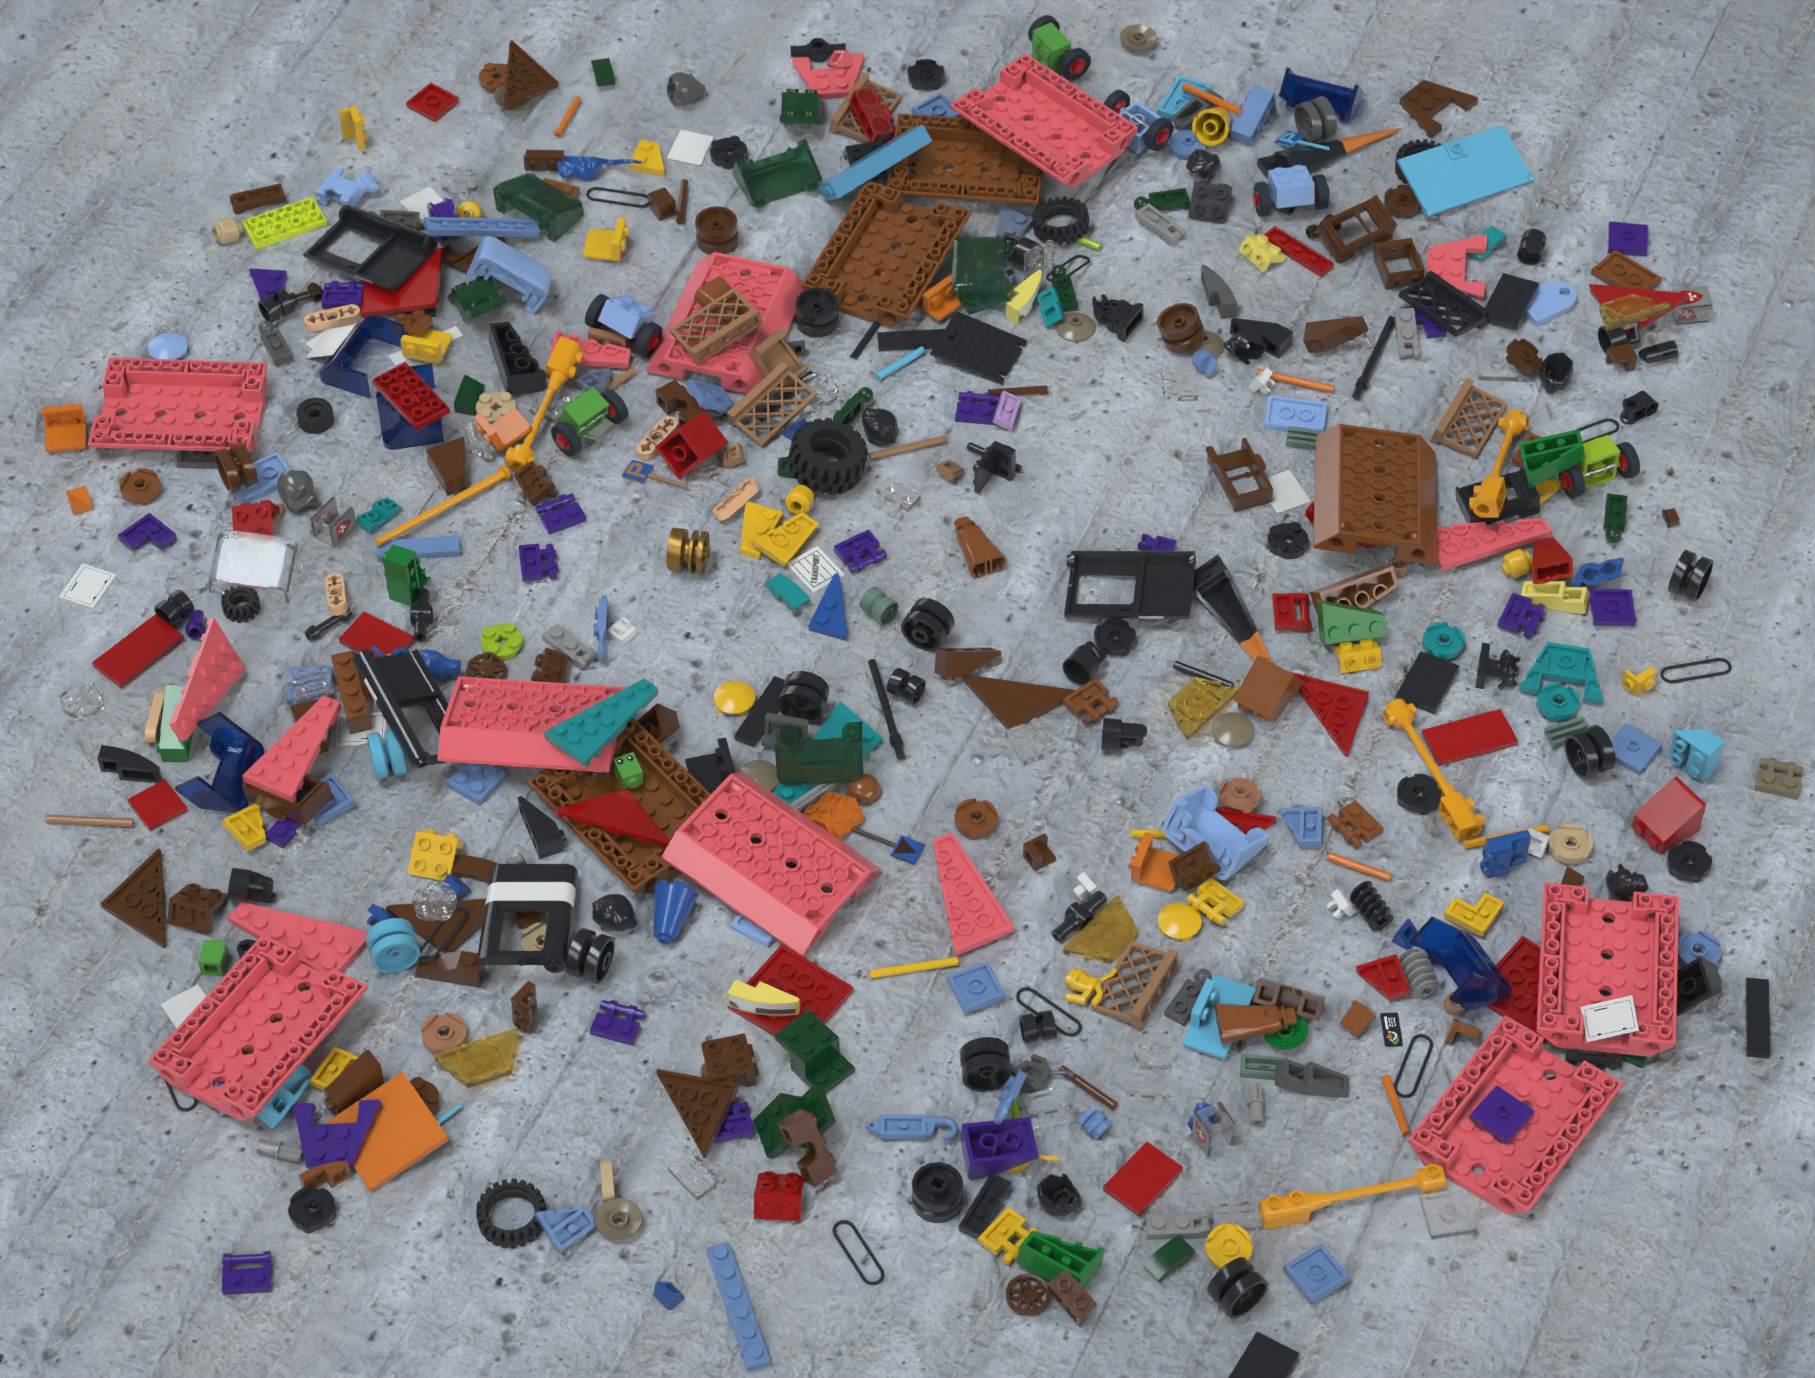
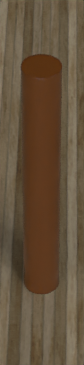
(682, 201)
(1020, 390)
(1090, 1089)

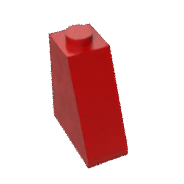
(1550, 561)

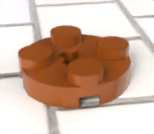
(488, 75)
(415, 323)
(144, 494)
(979, 828)

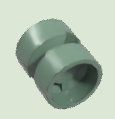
(878, 605)

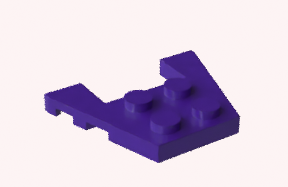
(334, 1142)

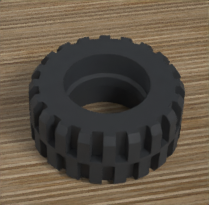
(834, 439)

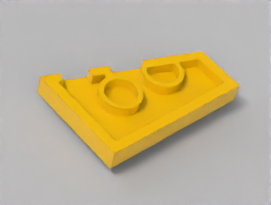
(756, 523)
(786, 539)

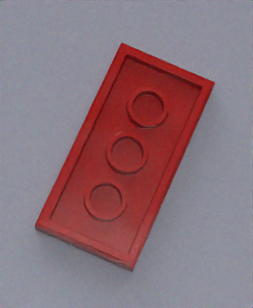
(138, 651)
(1469, 737)

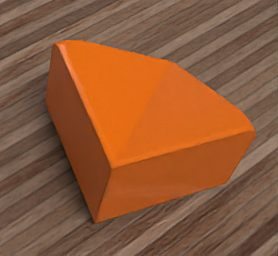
(79, 500)

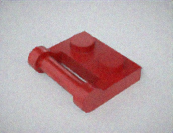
(1284, 612)

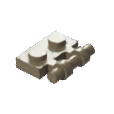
(1777, 783)

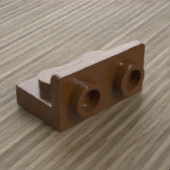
(542, 160)
(534, 482)
(550, 666)
(1193, 866)
(524, 1007)
(1071, 1297)

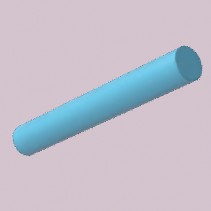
(900, 363)

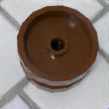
(716, 230)
(1181, 327)
(235, 467)

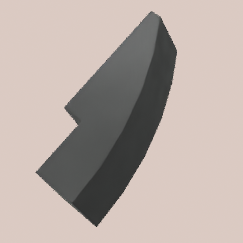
(1186, 115)
(1218, 293)
(1310, 1079)

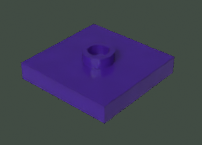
(1627, 238)
(1612, 607)
(1501, 1114)

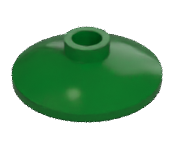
(1296, 1035)

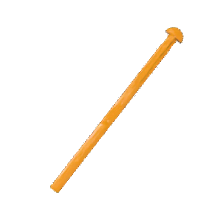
(503, 473)

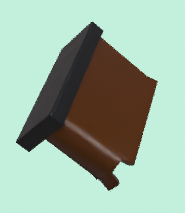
(1670, 517)

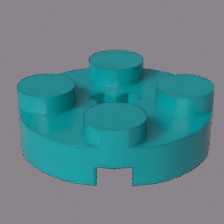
(1445, 651)
(1553, 711)

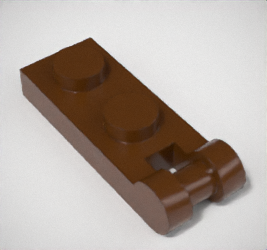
(257, 198)

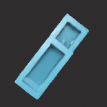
(285, 1097)

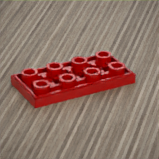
(411, 396)

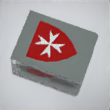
(1693, 310)
(325, 515)
(1204, 1130)

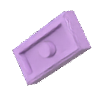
(1006, 410)

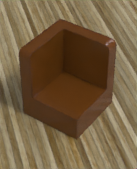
(662, 204)
(1622, 354)
(1037, 852)

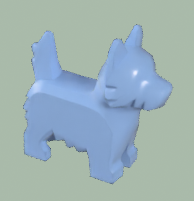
(345, 190)

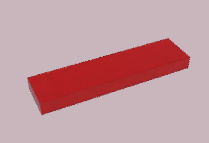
(1299, 252)

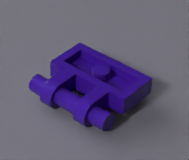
(341, 294)
(973, 412)
(562, 518)
(858, 546)
(531, 562)
(1514, 615)
(617, 1028)
(736, 1125)

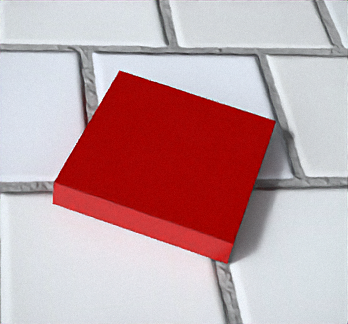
(432, 102)
(157, 805)

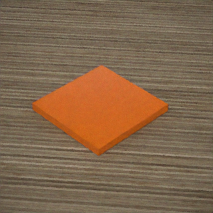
(400, 1135)

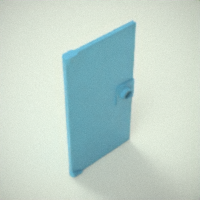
(1465, 170)

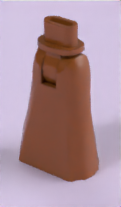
(714, 290)
(978, 549)
(1246, 1021)

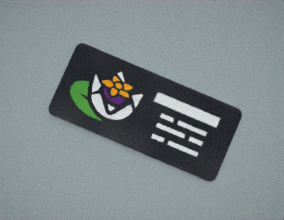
(1391, 1029)

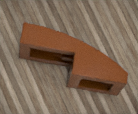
(332, 1173)

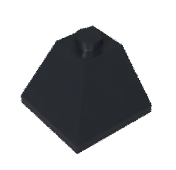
(1696, 984)

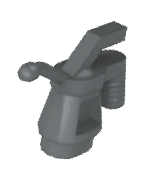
(1038, 1074)

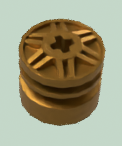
(690, 551)

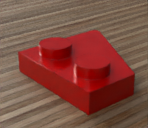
(1385, 976)

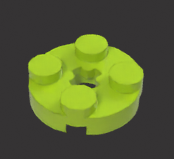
(507, 632)

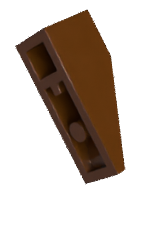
(1328, 334)
(962, 661)
(452, 968)

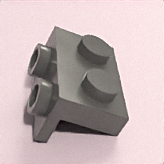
(774, 720)

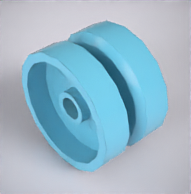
(386, 754)
(392, 945)

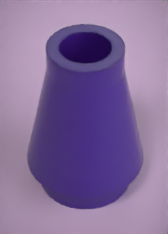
(196, 625)

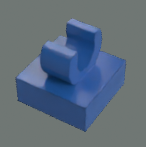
(378, 914)

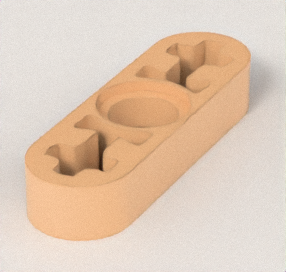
(350, 313)
(658, 430)
(736, 499)
(340, 598)
(152, 729)

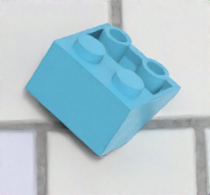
(1696, 752)

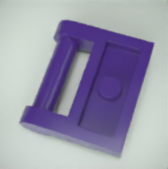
(246, 1279)

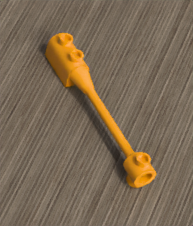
(558, 370)
(1492, 492)
(1453, 806)
(1297, 1206)

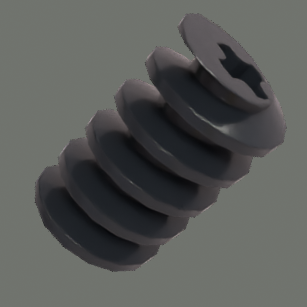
(1371, 906)

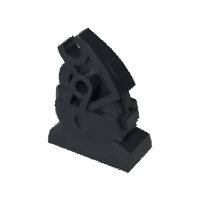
(1118, 315)

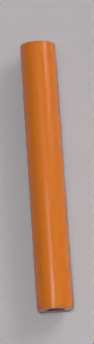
(567, 117)
(1359, 867)
(1396, 1106)

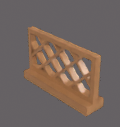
(844, 112)
(724, 335)
(757, 397)
(1456, 408)
(1153, 987)

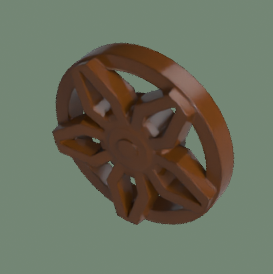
(486, 670)
(1027, 1295)

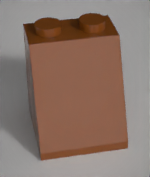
(1267, 690)

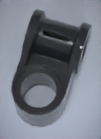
(1638, 407)

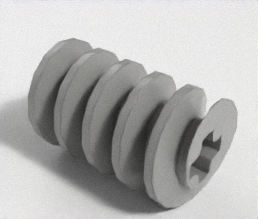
(1419, 972)

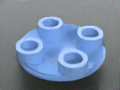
(168, 346)

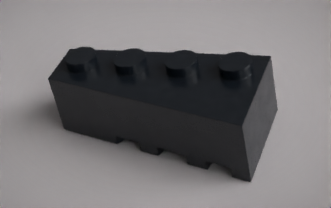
(514, 363)

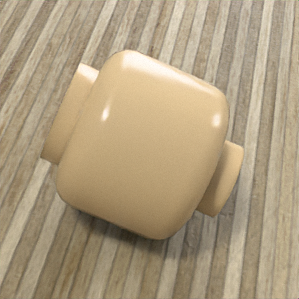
(226, 230)

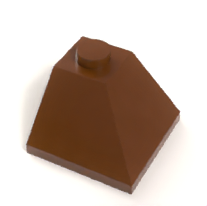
(660, 722)

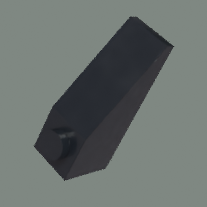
(1275, 335)
(542, 830)

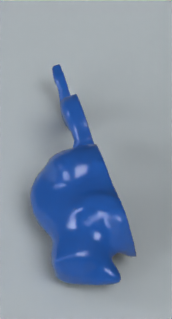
(587, 167)
(1593, 574)
(437, 663)

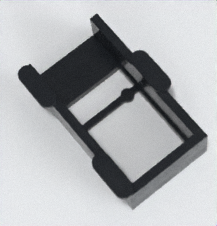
(1524, 505)

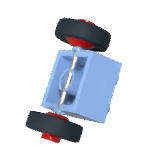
(1152, 129)
(1290, 188)
(626, 318)

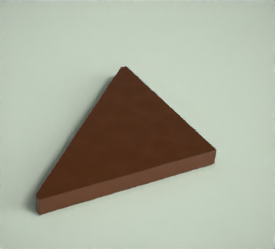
(524, 78)
(1015, 701)
(141, 900)
(424, 928)
(700, 1104)

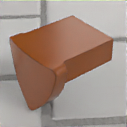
(1357, 1018)
(1463, 1028)

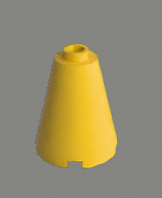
(1212, 125)

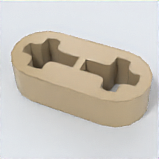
(607, 1180)

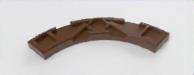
(479, 869)

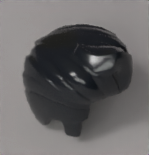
(1203, 163)
(1246, 345)
(1556, 372)
(880, 426)
(1623, 883)
(614, 913)
(1058, 1195)

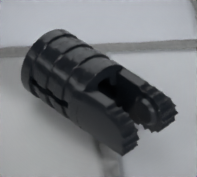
(1659, 352)

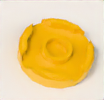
(1227, 1243)

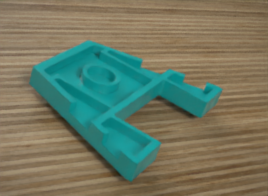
(1564, 664)

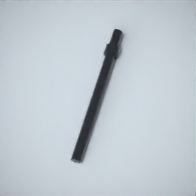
(1362, 382)
(895, 738)

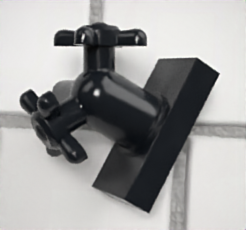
(1496, 667)

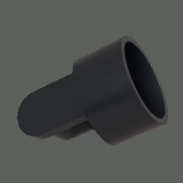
(1022, 246)
(1618, 337)
(1083, 663)
(1121, 734)
(241, 890)

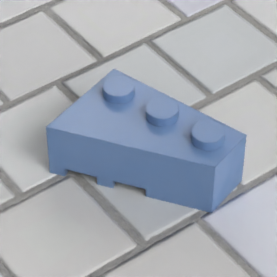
(1256, 109)

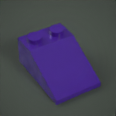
(996, 1147)

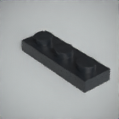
(985, 1205)

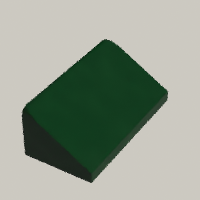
(468, 395)

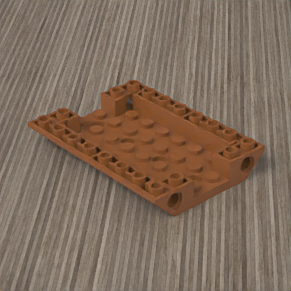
(968, 152)
(864, 248)
(1349, 488)
(666, 795)

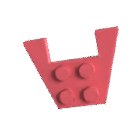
(830, 82)
(1449, 263)

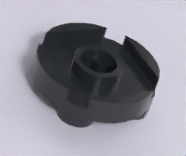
(930, 81)
(719, 151)
(1290, 531)
(1115, 647)
(1414, 803)
(1689, 871)
(314, 1220)

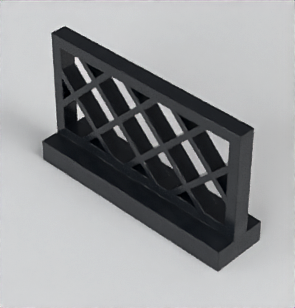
(1448, 297)

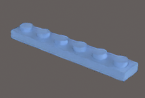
(481, 227)
(738, 1306)

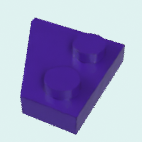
(268, 281)

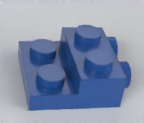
(1503, 852)

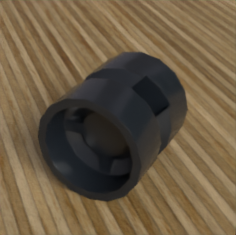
(1531, 247)
(276, 306)
(174, 608)
(905, 685)
(1037, 1027)

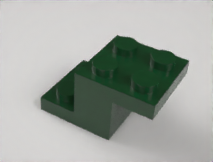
(800, 107)
(476, 297)
(814, 1052)
(784, 1105)

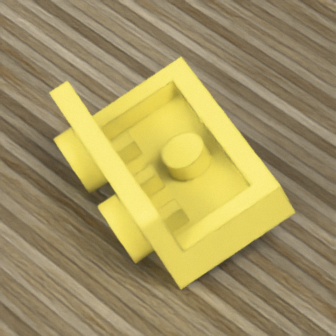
(1261, 251)

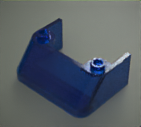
(1299, 89)
(338, 368)
(395, 428)
(236, 753)
(1465, 961)

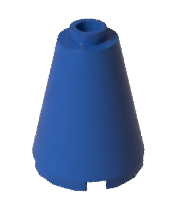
(671, 909)

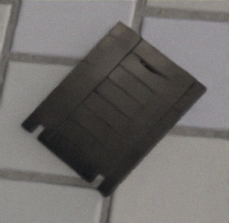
(978, 347)

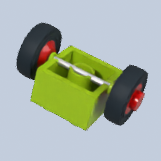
(1600, 465)

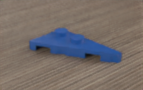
(829, 615)

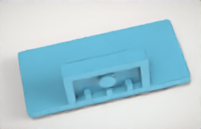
(1203, 1029)

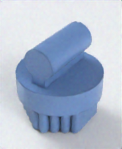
(1204, 361)
(1094, 1121)

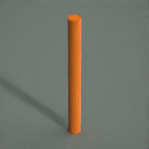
(1211, 98)
(1300, 381)

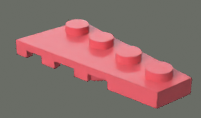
(598, 354)

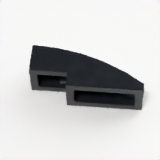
(128, 765)

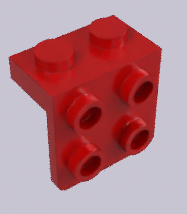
(255, 517)
(778, 1196)

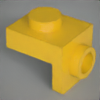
(1639, 683)

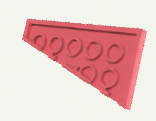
(1477, 540)
(210, 677)
(293, 755)
(969, 904)
(318, 942)

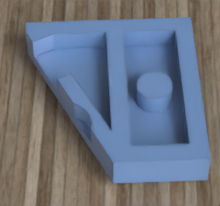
(1304, 825)

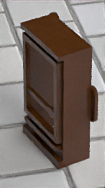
(1379, 215)
(1239, 459)
(280, 808)

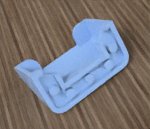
(512, 268)
(1195, 821)

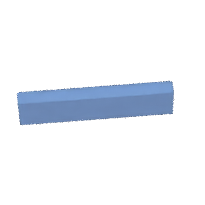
(425, 547)

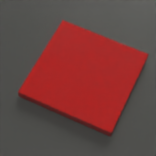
(416, 293)
(1521, 971)
(799, 977)

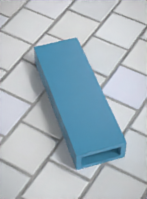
(874, 163)

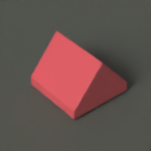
(839, 59)

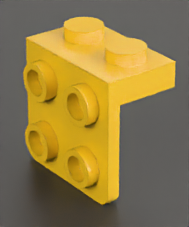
(607, 243)
(426, 346)
(433, 854)

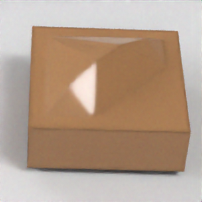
(733, 455)
(950, 469)

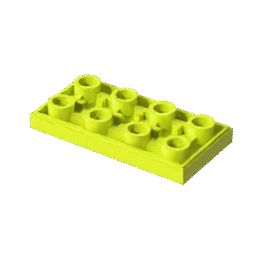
(284, 223)

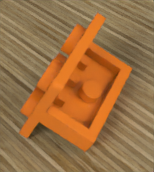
(939, 300)

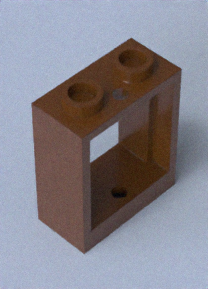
(1404, 249)

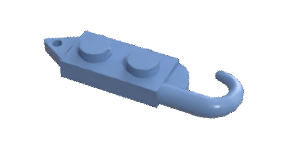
(601, 627)
(1009, 1095)
(910, 1126)

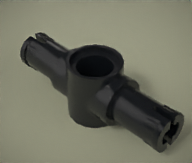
(816, 50)
(421, 615)
(1078, 916)

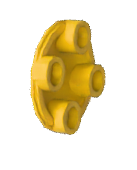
(734, 698)
(1179, 921)

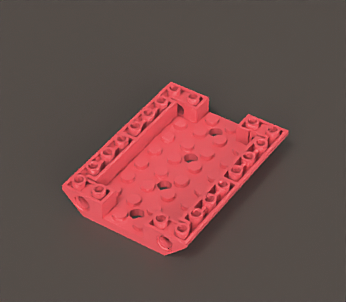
(1053, 111)
(768, 289)
(180, 393)
(486, 731)
(755, 876)
(1574, 973)
(240, 1015)
(1526, 1166)

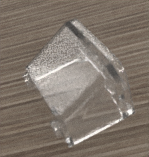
(256, 563)

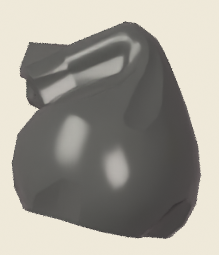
(683, 88)
(296, 490)

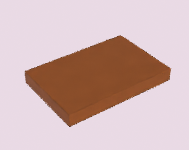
(1624, 272)

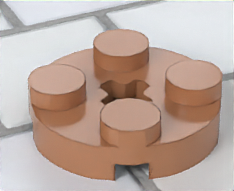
(1245, 801)
(435, 1024)

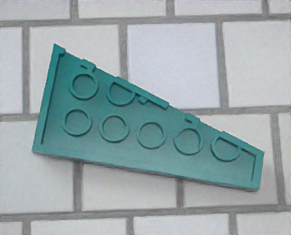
(600, 724)
(832, 730)

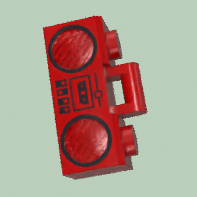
(872, 116)

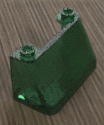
(778, 175)
(540, 201)
(980, 272)
(819, 760)

